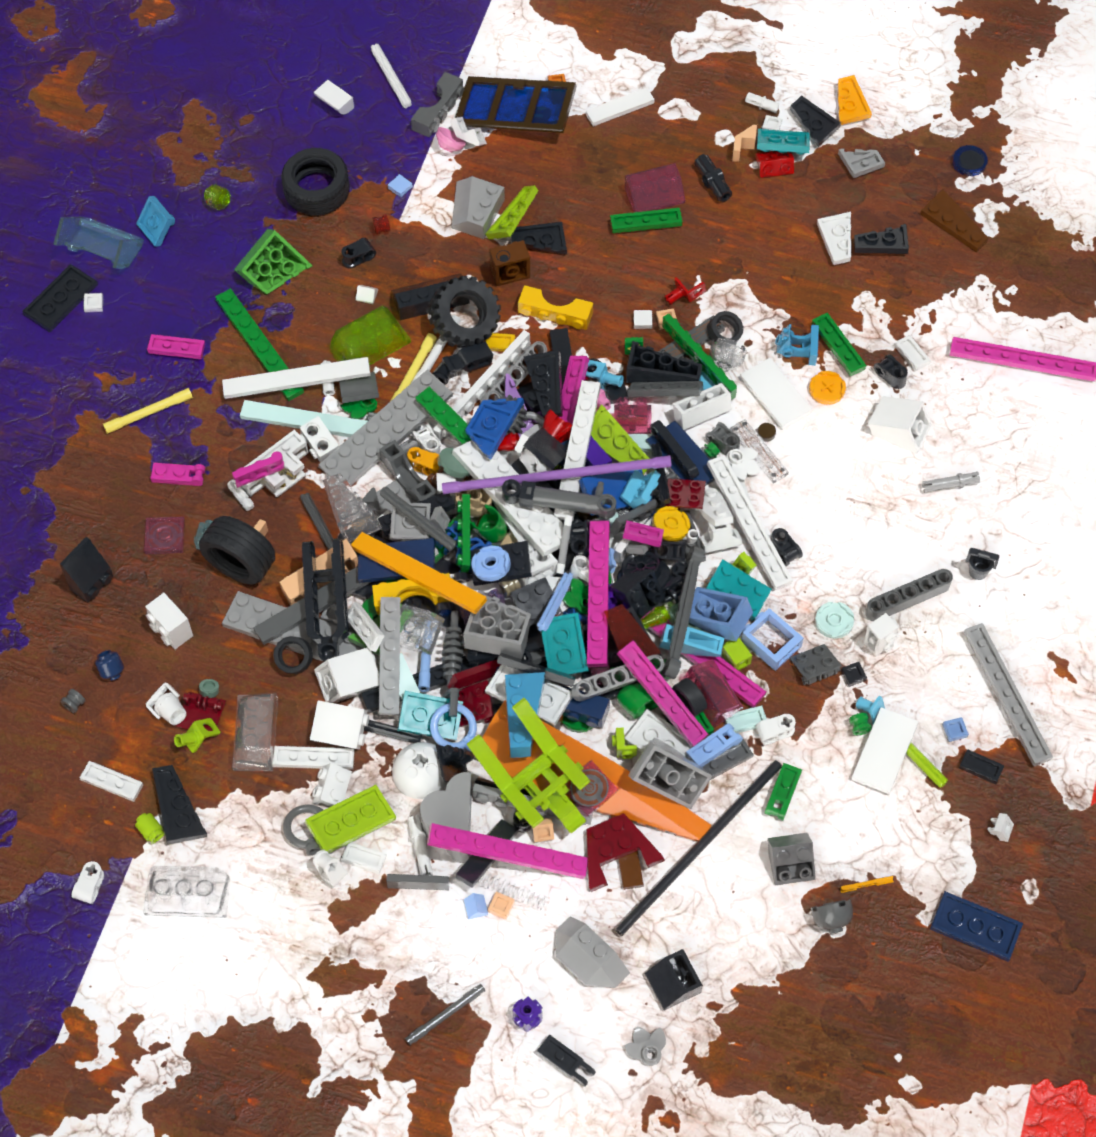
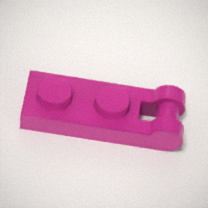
(259, 469)
(177, 474)

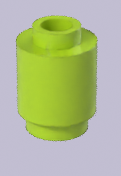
(149, 828)

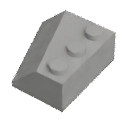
(476, 205)
(497, 628)

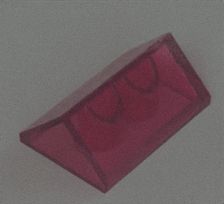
(718, 693)

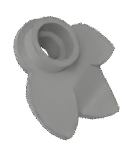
(646, 1043)

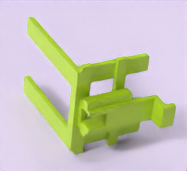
(553, 795)

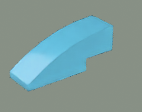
(695, 642)

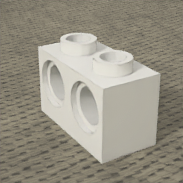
(323, 437)
(540, 567)

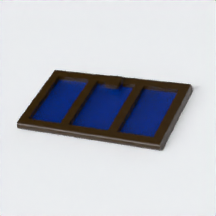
(516, 104)

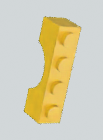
(574, 314)
(403, 589)

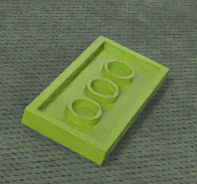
(350, 819)

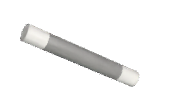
(564, 544)

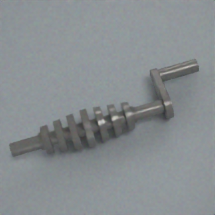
(452, 659)

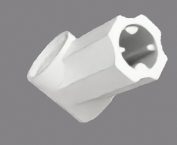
(580, 568)

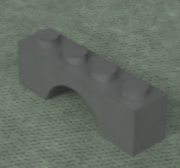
(427, 119)
(399, 466)

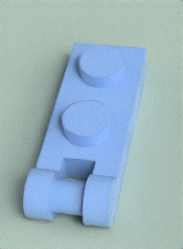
(714, 745)

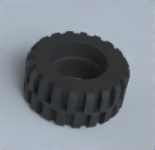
(482, 298)

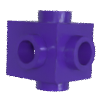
(527, 1020)

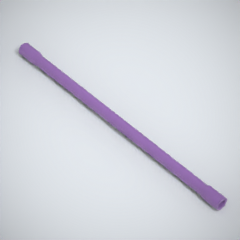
(656, 462)

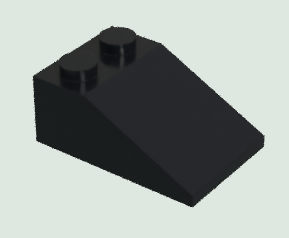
(86, 570)

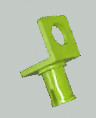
(196, 734)

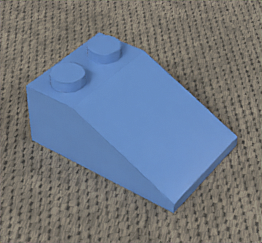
(720, 613)

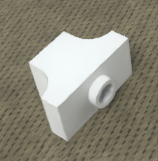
(720, 538)

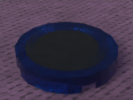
(970, 160)

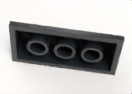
(415, 299)

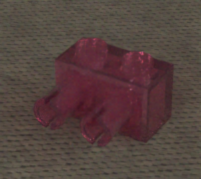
(633, 418)

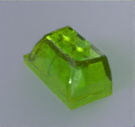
(369, 336)

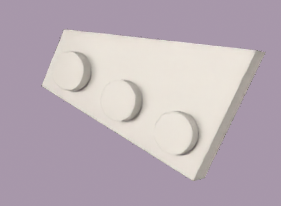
(837, 236)
(715, 508)

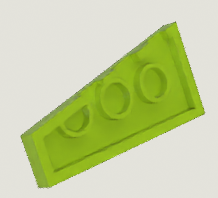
(511, 216)

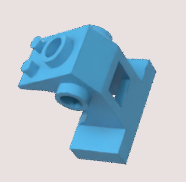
(808, 342)

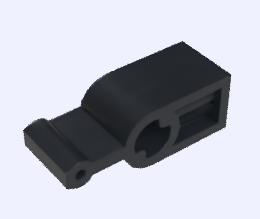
(469, 358)

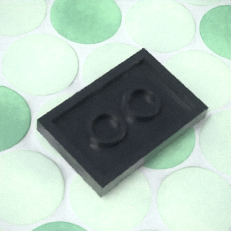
(519, 560)

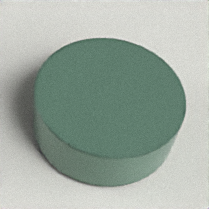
(209, 688)

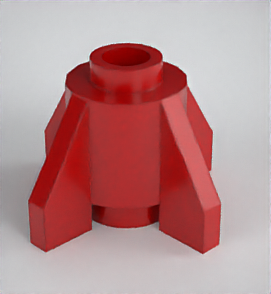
(557, 427)

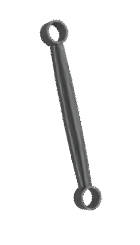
(673, 664)

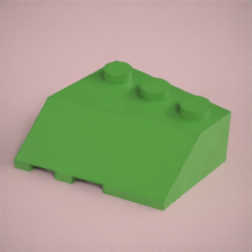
(271, 262)

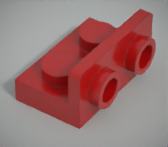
(775, 163)

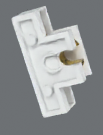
(293, 449)

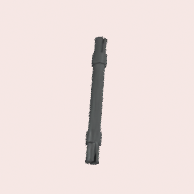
(423, 1030)

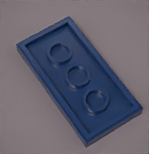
(691, 449)
(420, 550)
(976, 926)

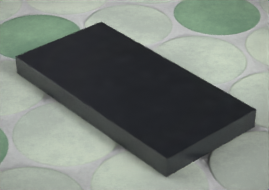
(59, 298)

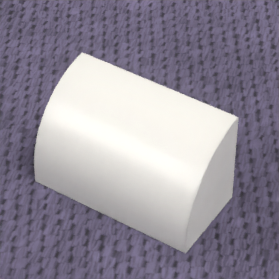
(335, 97)

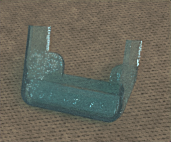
(98, 238)

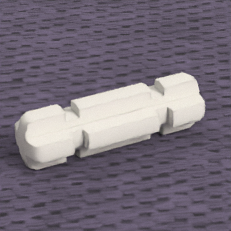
(241, 495)

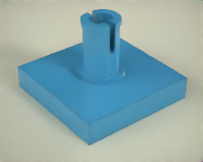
(155, 221)

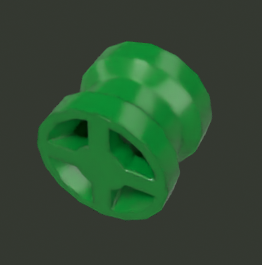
(860, 724)

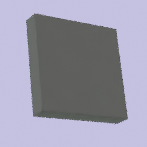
(359, 388)

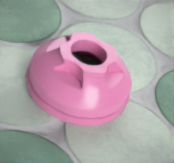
(448, 140)

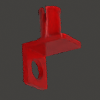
(681, 291)

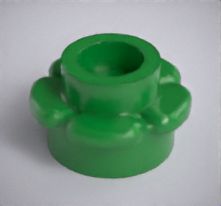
(711, 450)

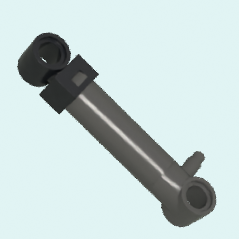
(531, 495)

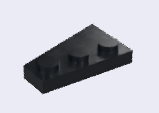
(814, 120)
(542, 237)

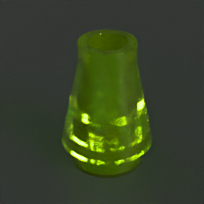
(656, 617)

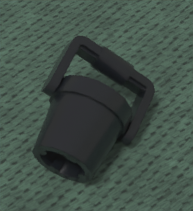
(981, 563)

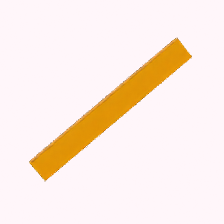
(419, 573)

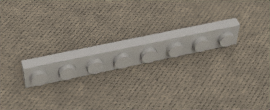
(1008, 694)

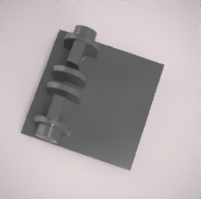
(815, 663)

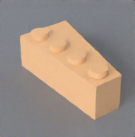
(293, 585)

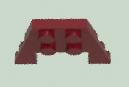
(613, 841)

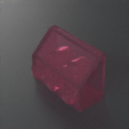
(655, 188)

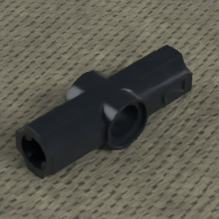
(713, 178)

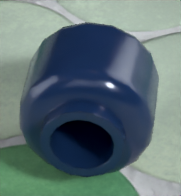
(109, 665)

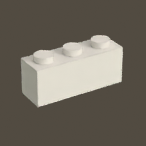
(700, 408)

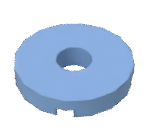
(493, 572)

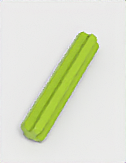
(927, 767)

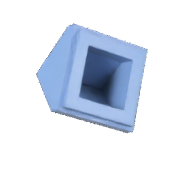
(475, 906)

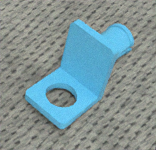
(603, 376)
(870, 707)

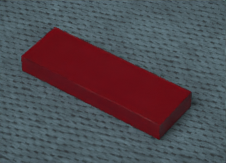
(473, 675)

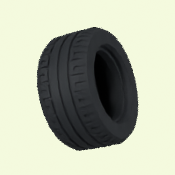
(310, 162)
(237, 550)

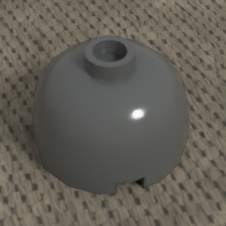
(833, 915)

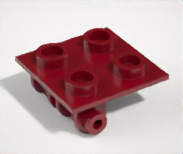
(686, 493)
(477, 702)
(201, 708)

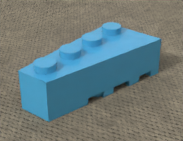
(517, 687)

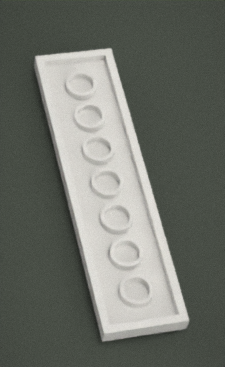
(535, 523)

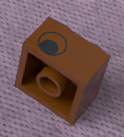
(509, 263)

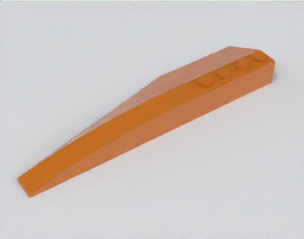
(632, 799)

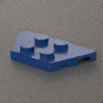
(492, 423)

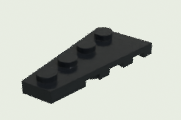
(546, 380)
(534, 643)
(177, 813)

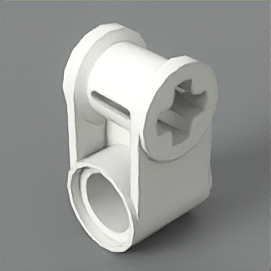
(427, 439)
(532, 463)
(774, 729)
(329, 868)
(87, 886)

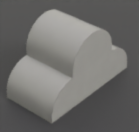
(670, 773)
(450, 809)

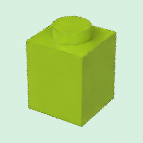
(736, 654)

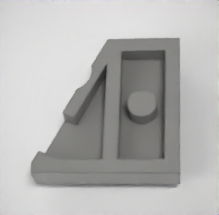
(861, 161)

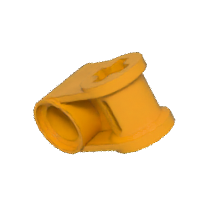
(425, 462)

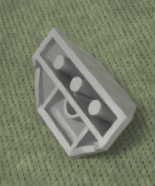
(588, 955)

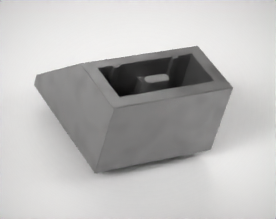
(791, 858)

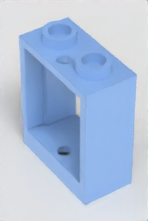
(763, 652)

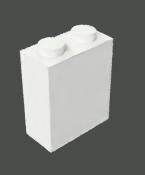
(339, 725)

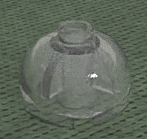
(727, 354)

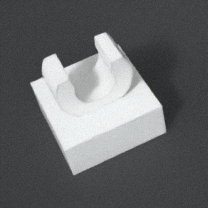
(1002, 827)

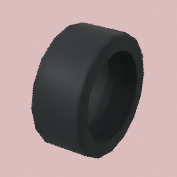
(729, 317)
(278, 650)
(690, 696)

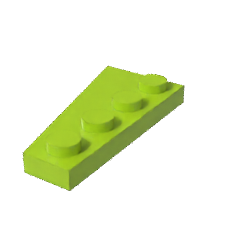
(615, 439)

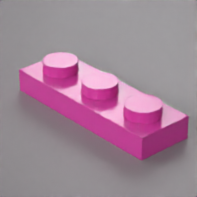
(176, 346)

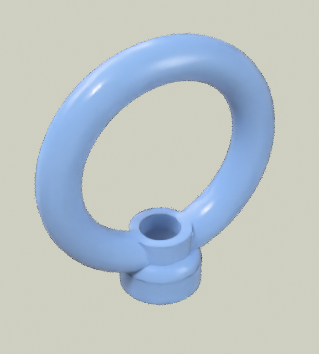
(471, 721)

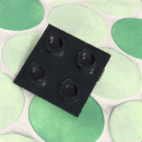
(452, 760)

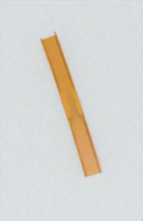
(852, 887)

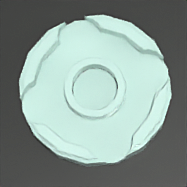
(834, 620)

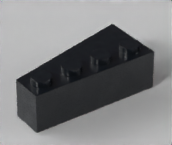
(653, 366)

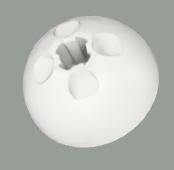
(418, 779)

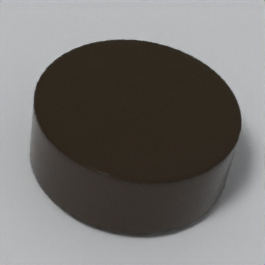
(767, 432)

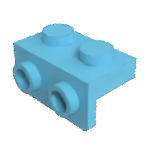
(639, 488)

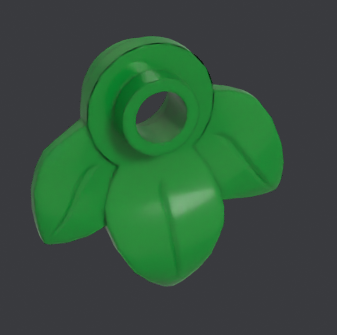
(359, 408)
(576, 596)

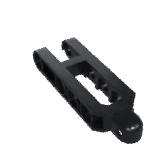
(327, 646)

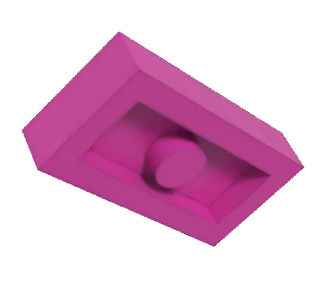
(643, 533)

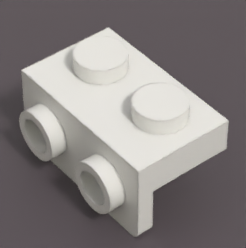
(331, 785)

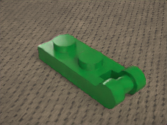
(783, 791)

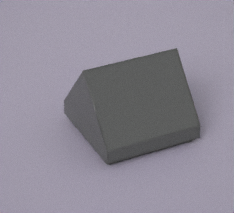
(372, 500)

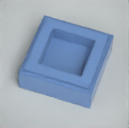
(955, 729)

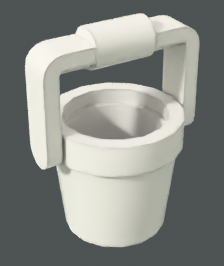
(167, 705)

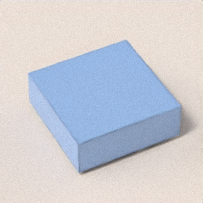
(400, 185)

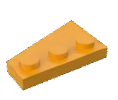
(851, 101)

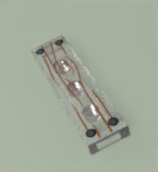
(766, 458)

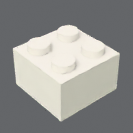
(168, 621)

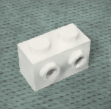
(881, 634)

